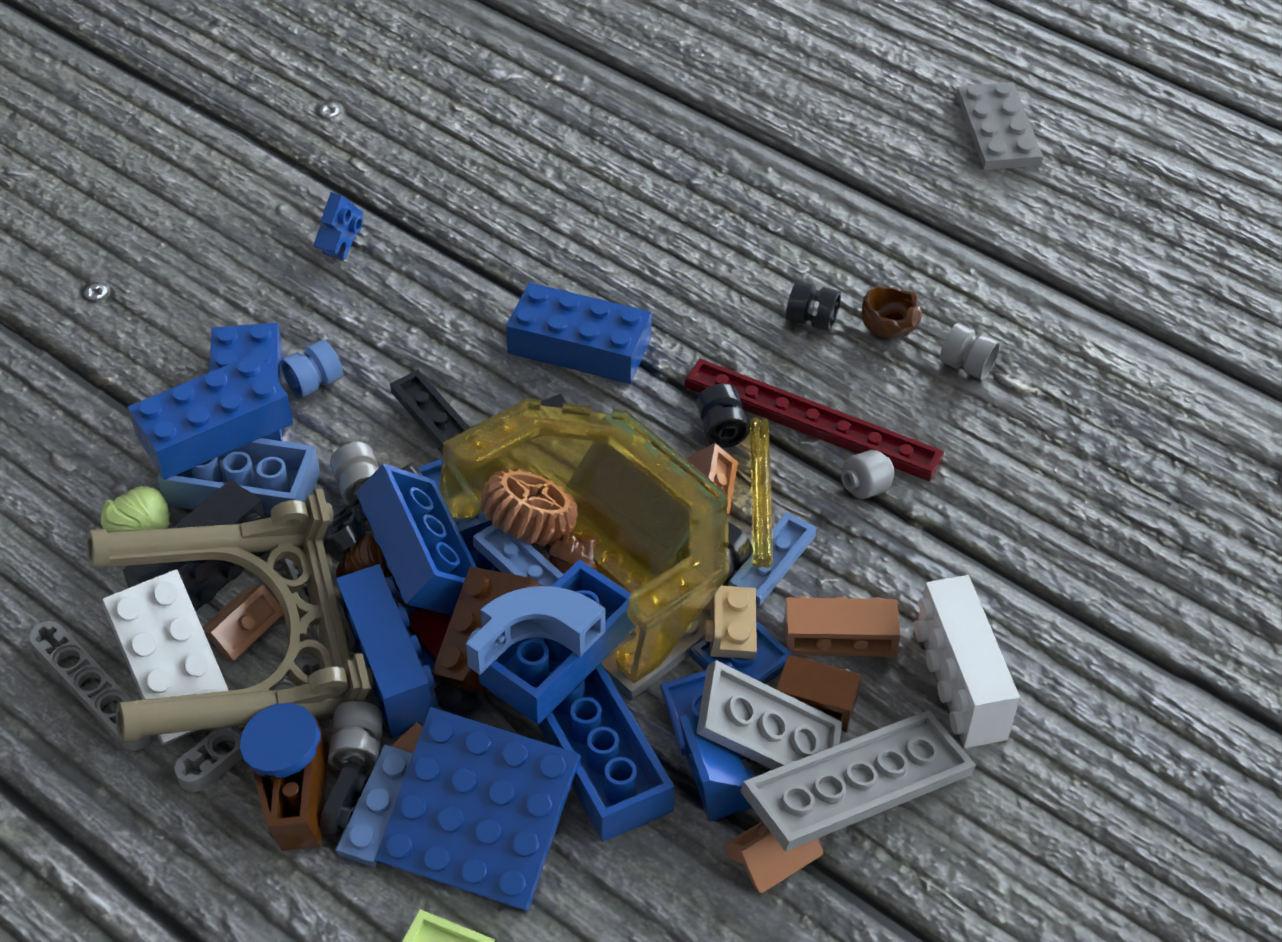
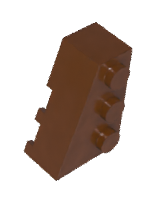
(478, 590)
(296, 802)

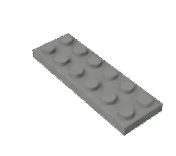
(856, 779)

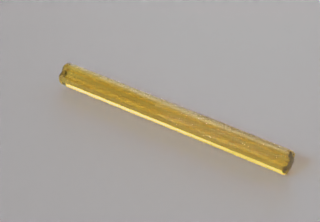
(761, 493)

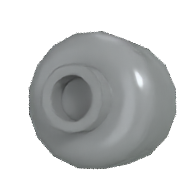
(867, 474)

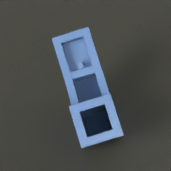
(534, 613)

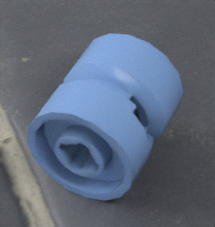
(313, 368)

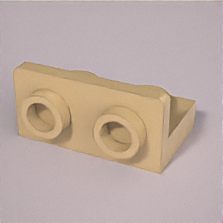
(732, 623)

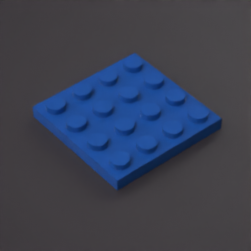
(478, 808)

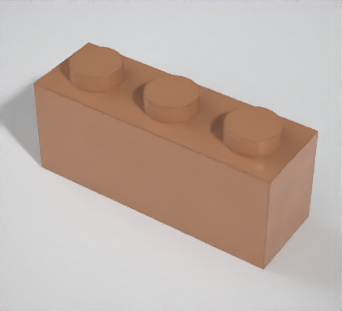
(842, 626)

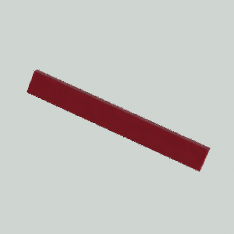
(819, 420)

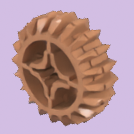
(528, 506)

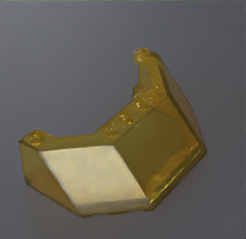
(649, 507)

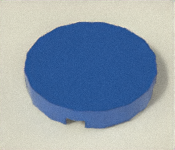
(280, 740)

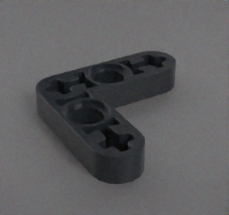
(349, 523)

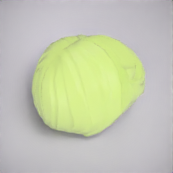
(135, 511)

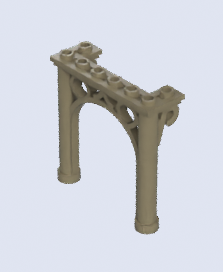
(291, 533)

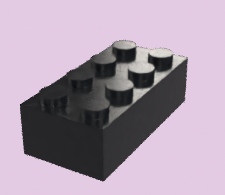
(206, 577)

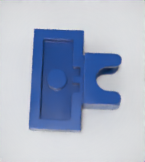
(342, 224)

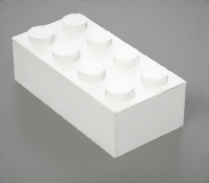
(163, 641)
(966, 662)

